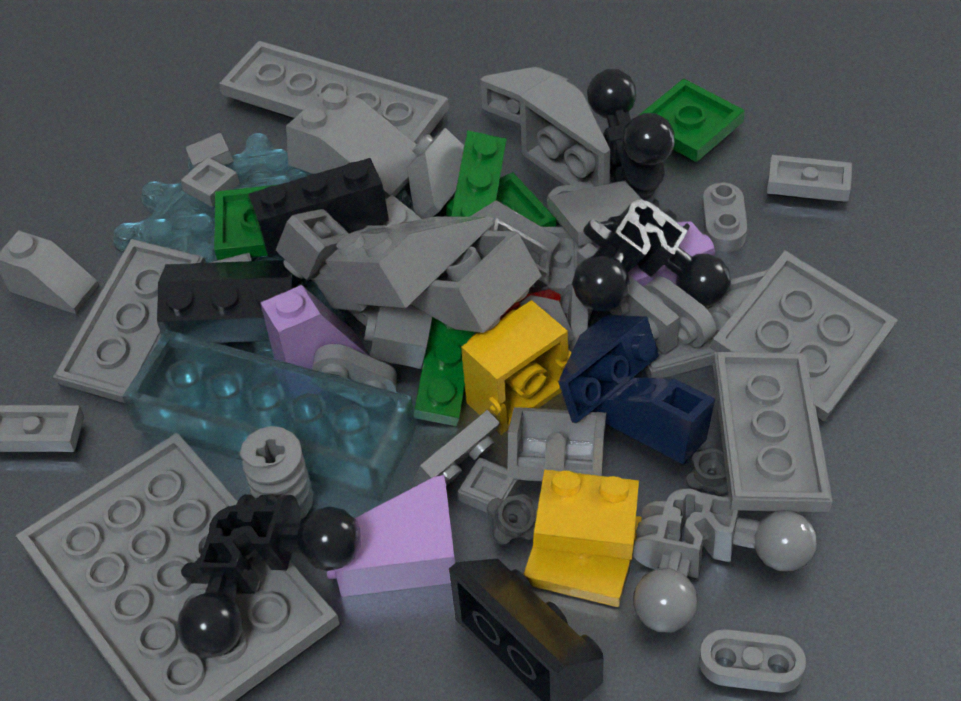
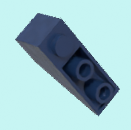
(605, 360)
(661, 415)

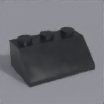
(347, 193)
(220, 298)
(524, 631)

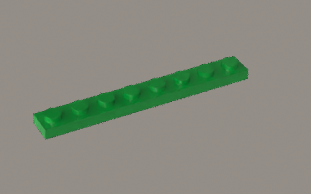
(442, 369)

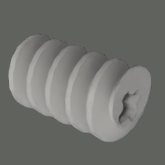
(276, 466)

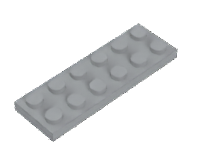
(292, 81)

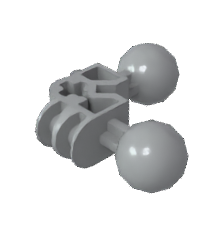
(665, 596)

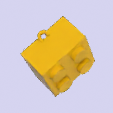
(515, 363)

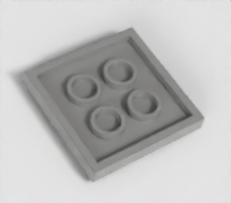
(810, 314)

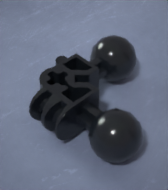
(634, 144)
(651, 240)
(240, 540)

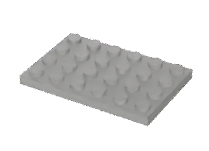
(118, 572)

